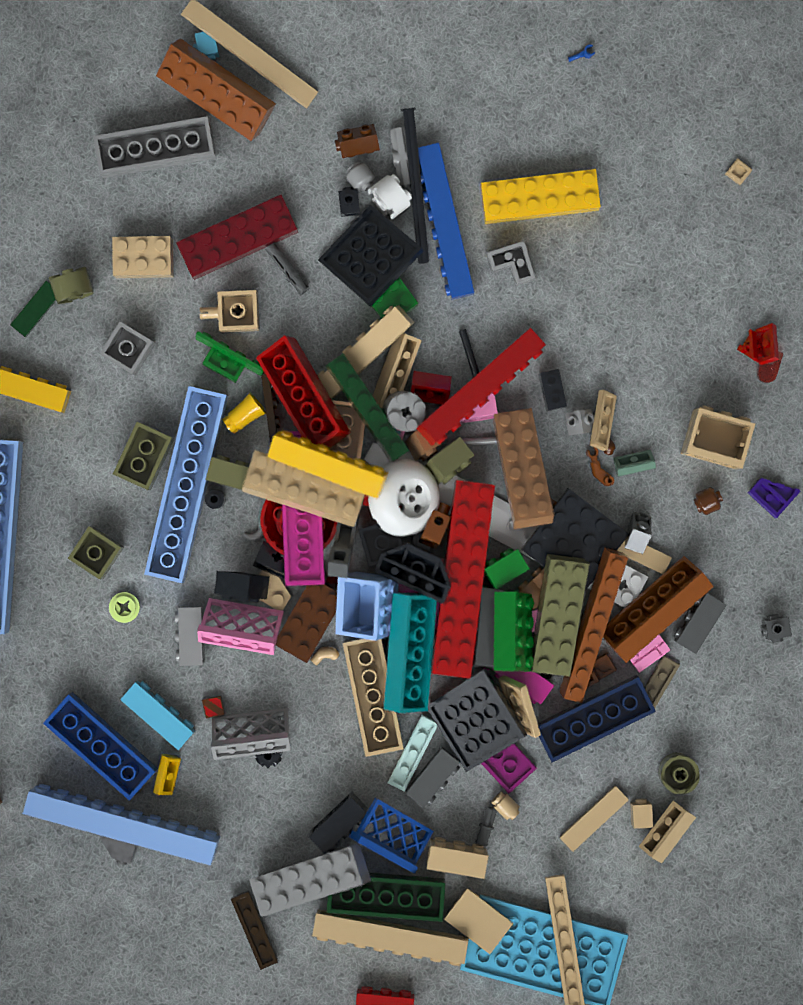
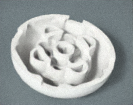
(424, 499)

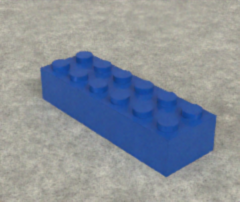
(100, 745)

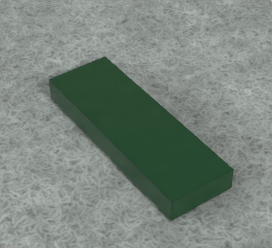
(34, 310)

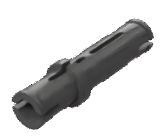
(292, 275)

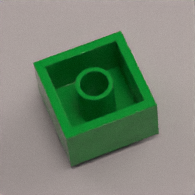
(395, 295)
(505, 568)

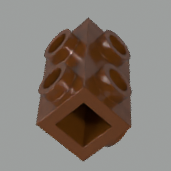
(357, 141)

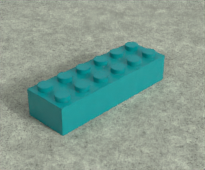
(410, 653)

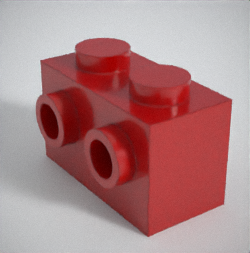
(431, 387)

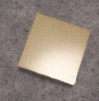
(738, 171)

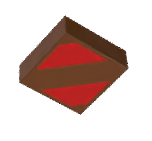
(213, 706)

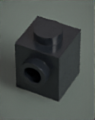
(349, 202)

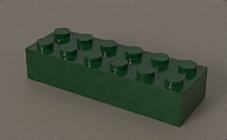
(393, 898)

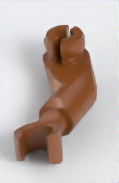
(599, 473)

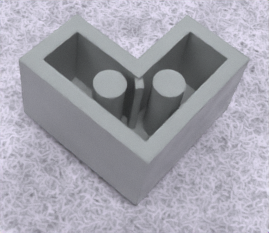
(516, 259)

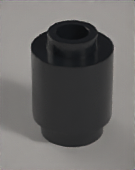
(221, 499)

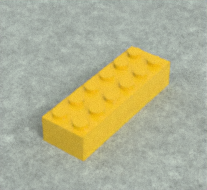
(540, 196)

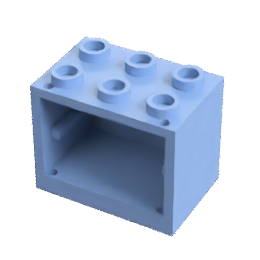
(364, 605)

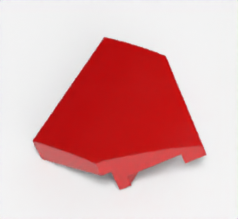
(761, 344)

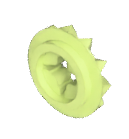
(115, 608)

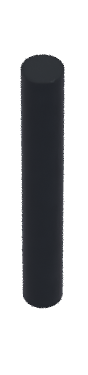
(469, 352)

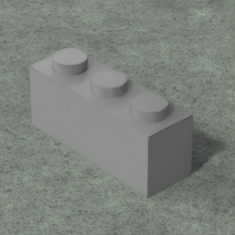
(190, 650)

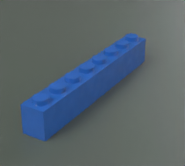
(445, 222)

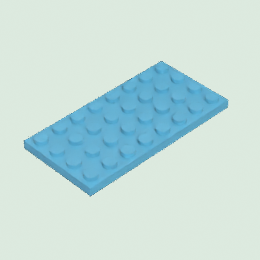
(530, 959)

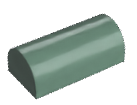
(634, 463)

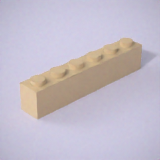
(371, 345)

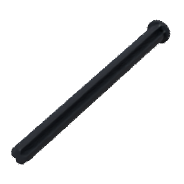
(415, 182)

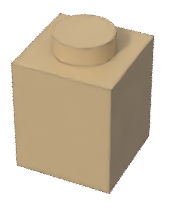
(641, 814)

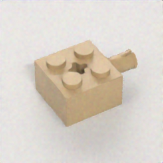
(227, 304)

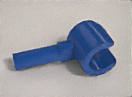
(584, 53)

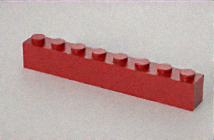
(480, 387)

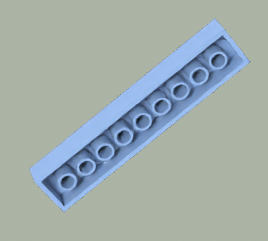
(186, 485)
(9, 502)
(121, 824)

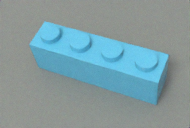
(157, 714)

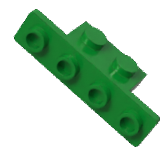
(226, 361)

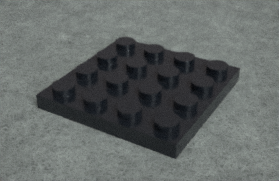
(370, 255)
(575, 532)
(476, 720)

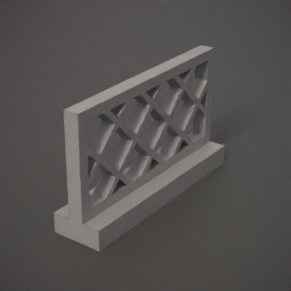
(251, 744)

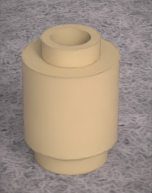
(505, 806)

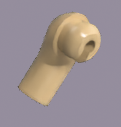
(325, 652)

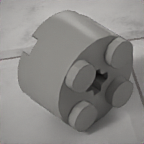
(404, 421)

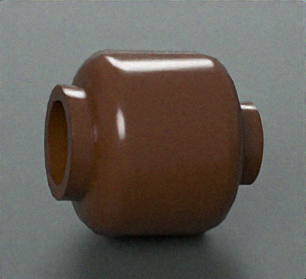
(708, 501)

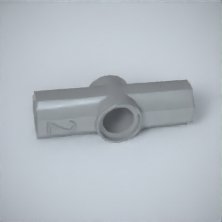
(399, 155)

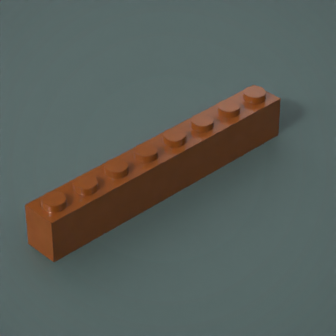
(594, 623)

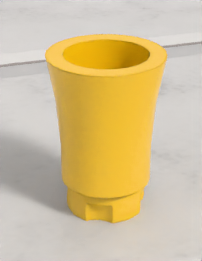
(244, 413)

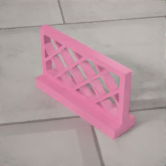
(237, 637)

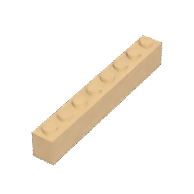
(391, 937)

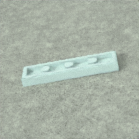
(412, 753)

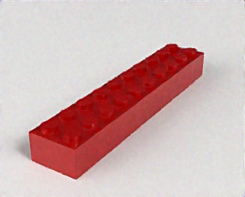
(465, 567)

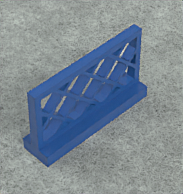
(380, 846)

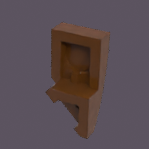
(603, 667)

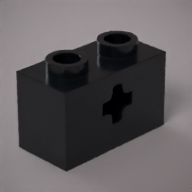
(552, 390)
(265, 561)

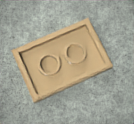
(521, 704)
(478, 920)

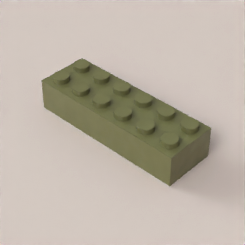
(559, 614)

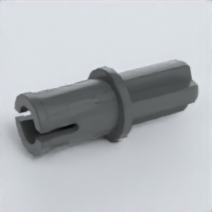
(486, 826)

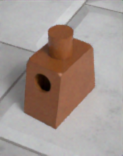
(433, 533)

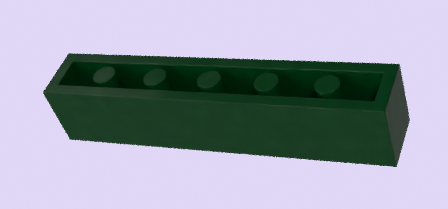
(367, 408)

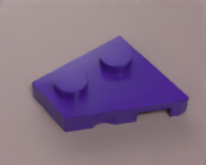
(772, 496)

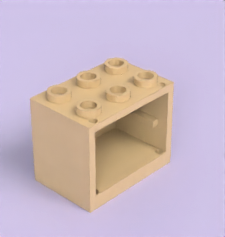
(718, 437)

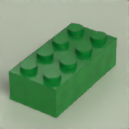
(513, 631)

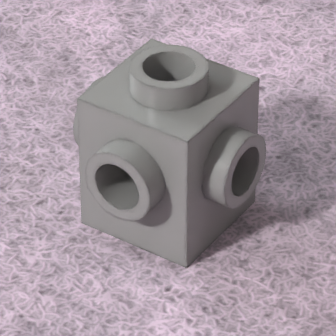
(579, 421)

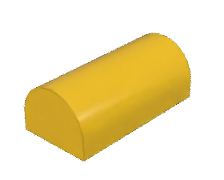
(166, 774)

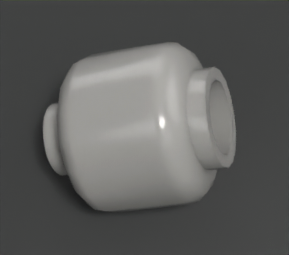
(360, 176)

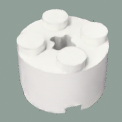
(390, 196)

